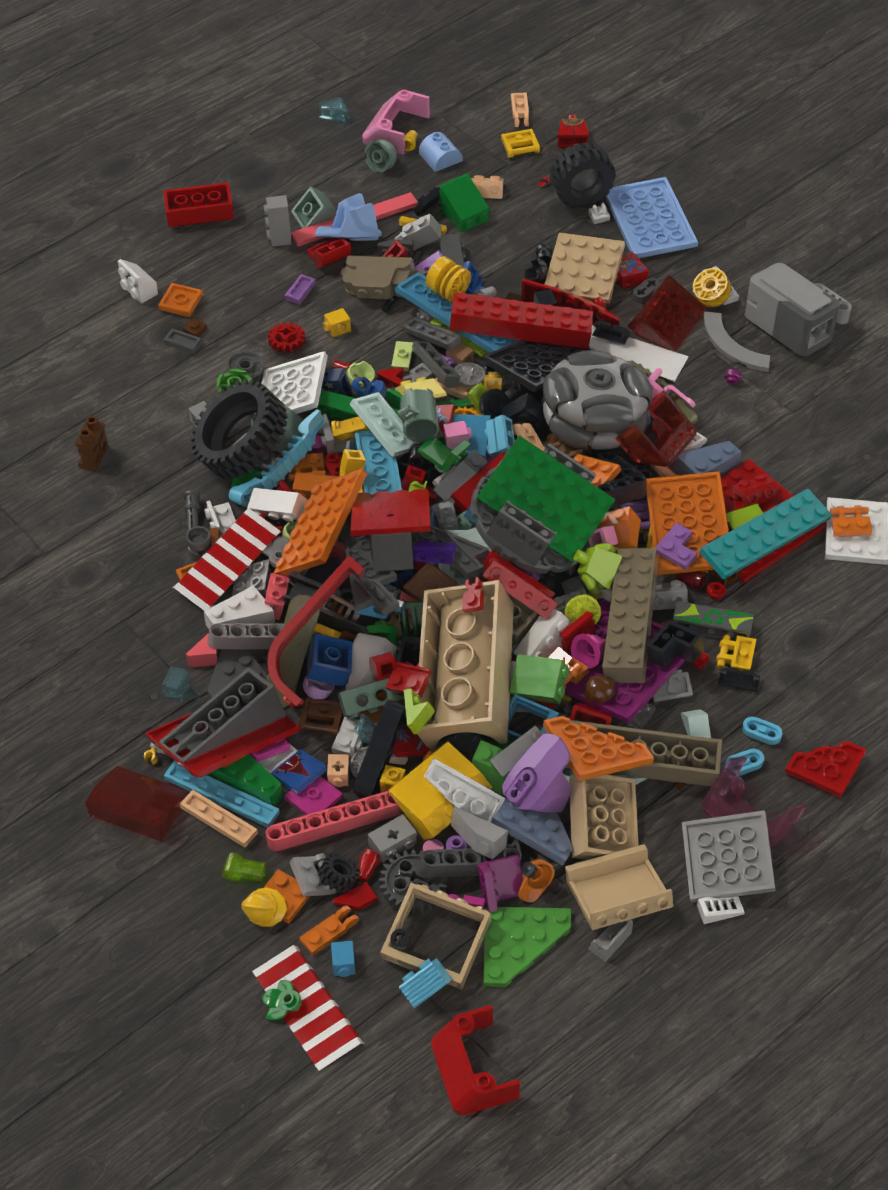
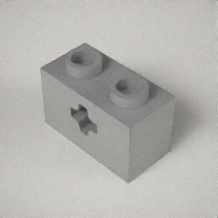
(392, 838)

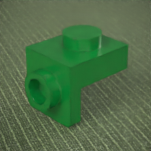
(383, 630)

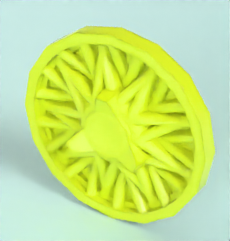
(579, 605)

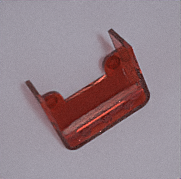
(670, 426)

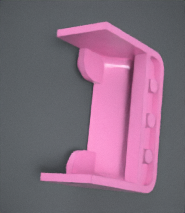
(382, 123)

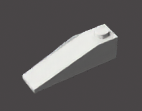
(362, 649)

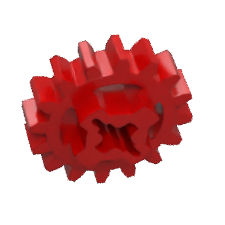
(286, 337)

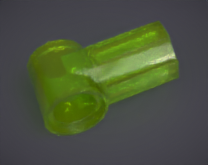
(238, 867)

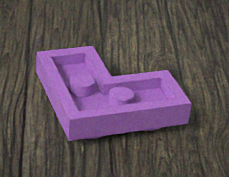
(673, 547)

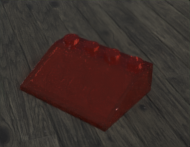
(667, 315)
(136, 802)

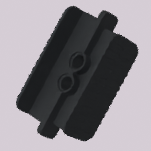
(312, 581)

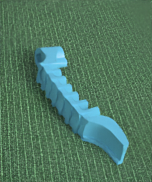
(297, 450)

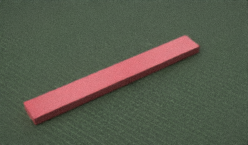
(381, 210)

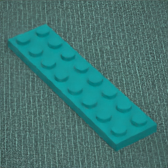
(765, 533)

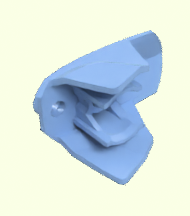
(352, 221)

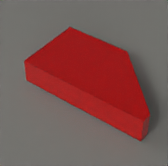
(357, 898)

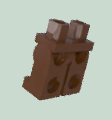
(92, 444)

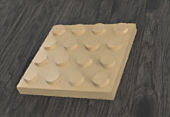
(585, 265)

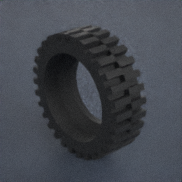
(221, 417)

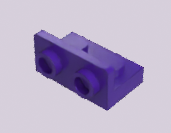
(434, 552)

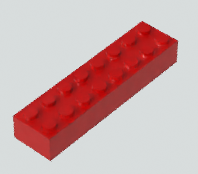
(521, 320)

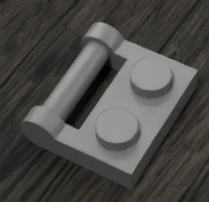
(308, 877)

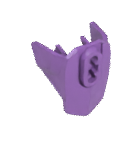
(540, 777)

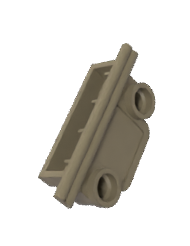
(376, 276)

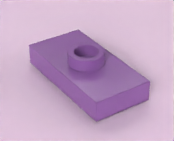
(300, 289)

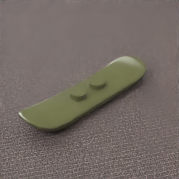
(294, 653)

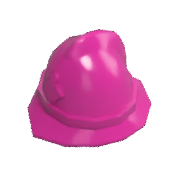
(588, 649)

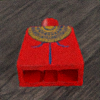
(572, 131)

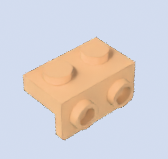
(489, 187)

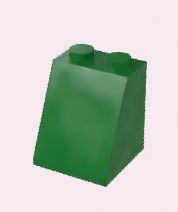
(463, 203)

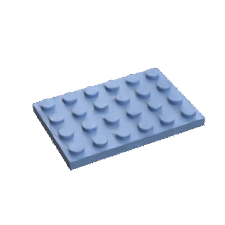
(650, 218)

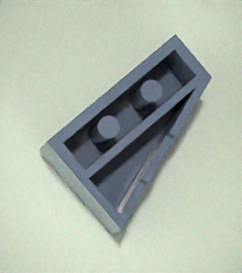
(713, 458)

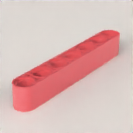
(326, 825)

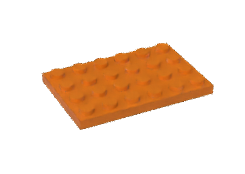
(695, 504)
(320, 523)

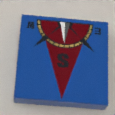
(299, 771)

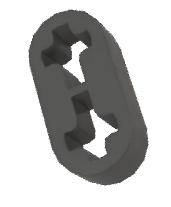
(646, 288)

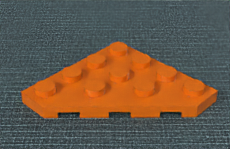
(595, 752)

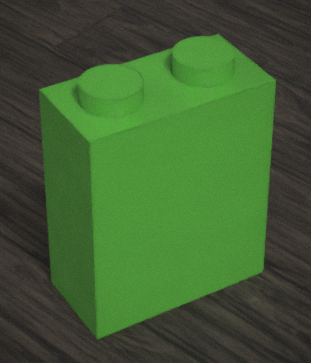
(539, 678)

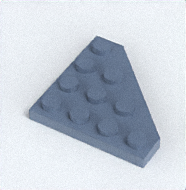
(536, 829)

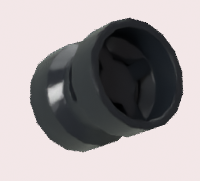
(544, 252)

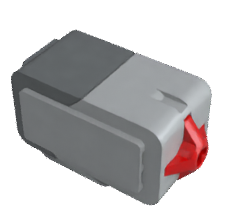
(794, 308)

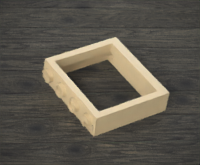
(442, 900)

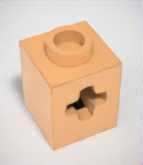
(338, 770)

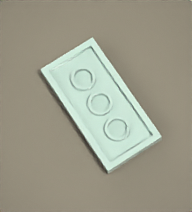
(382, 423)

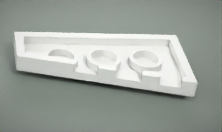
(463, 791)

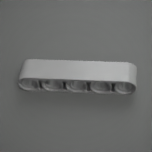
(243, 635)

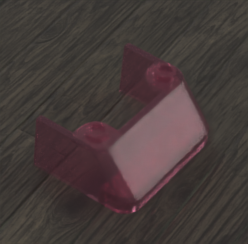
(726, 800)

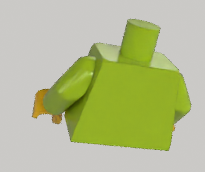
(598, 567)

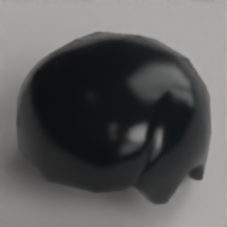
(537, 271)

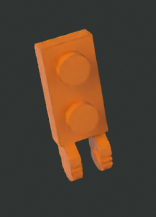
(328, 931)

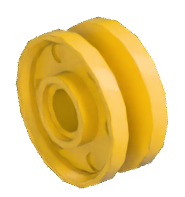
(712, 278)

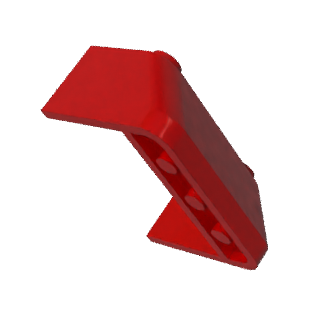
(464, 1089)

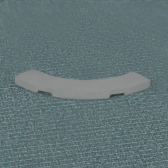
(731, 349)

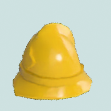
(265, 907)

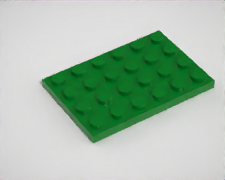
(547, 494)

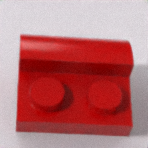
(329, 252)

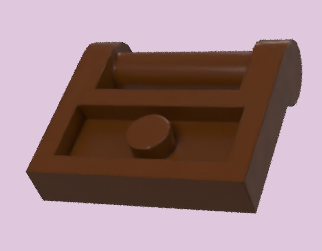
(321, 710)

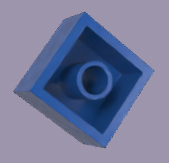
(329, 660)

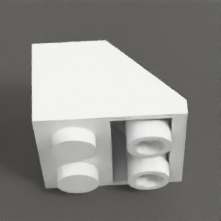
(136, 281)

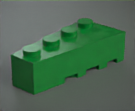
(251, 779)

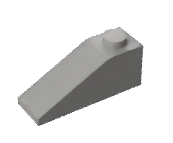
(512, 754)
(479, 833)

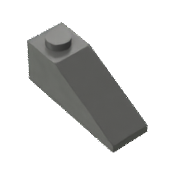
(459, 475)

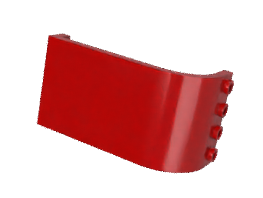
(348, 567)

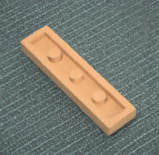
(218, 818)

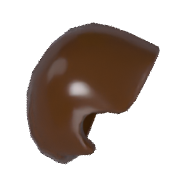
(599, 689)

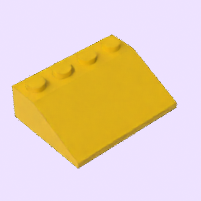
(422, 801)

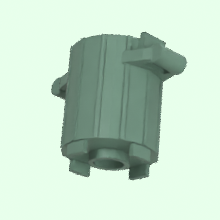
(419, 415)

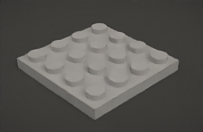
(728, 856)

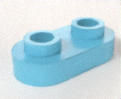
(762, 731)
(752, 755)

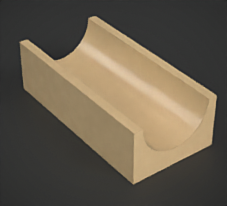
(468, 663)

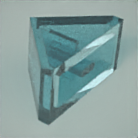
(334, 110)

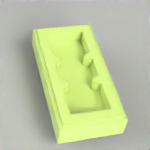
(402, 355)

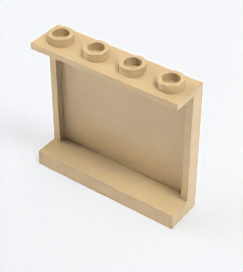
(617, 887)

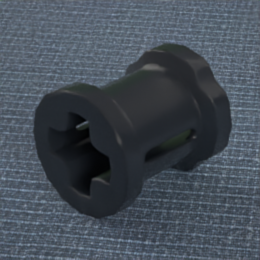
(413, 452)

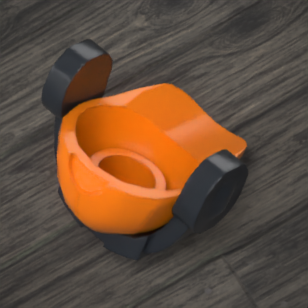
(536, 878)

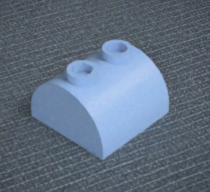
(439, 151)

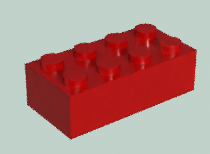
(198, 204)

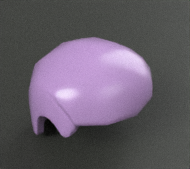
(317, 689)

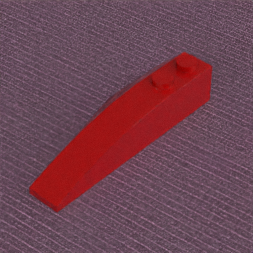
(570, 300)

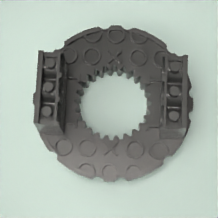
(517, 534)

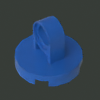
(369, 388)

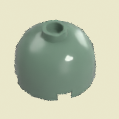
(380, 155)

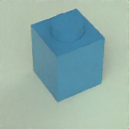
(343, 958)

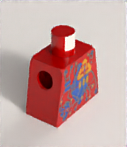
(631, 271)

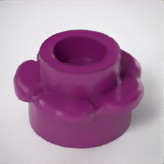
(732, 377)

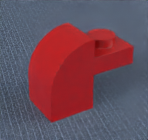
(416, 474)
(382, 666)

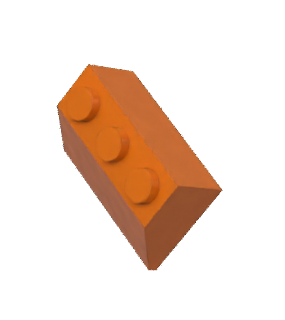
(625, 524)

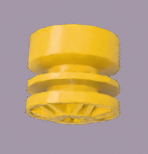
(447, 277)

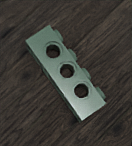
(349, 704)

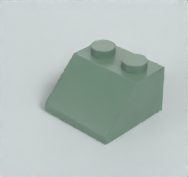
(313, 208)

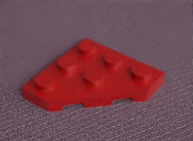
(827, 766)

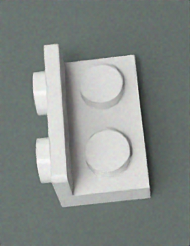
(220, 516)
(347, 740)

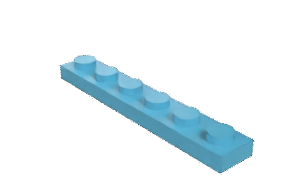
(223, 795)

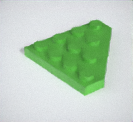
(518, 938)

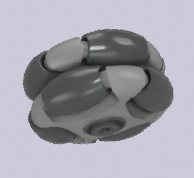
(595, 399)

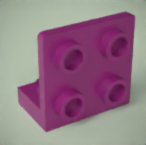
(499, 880)

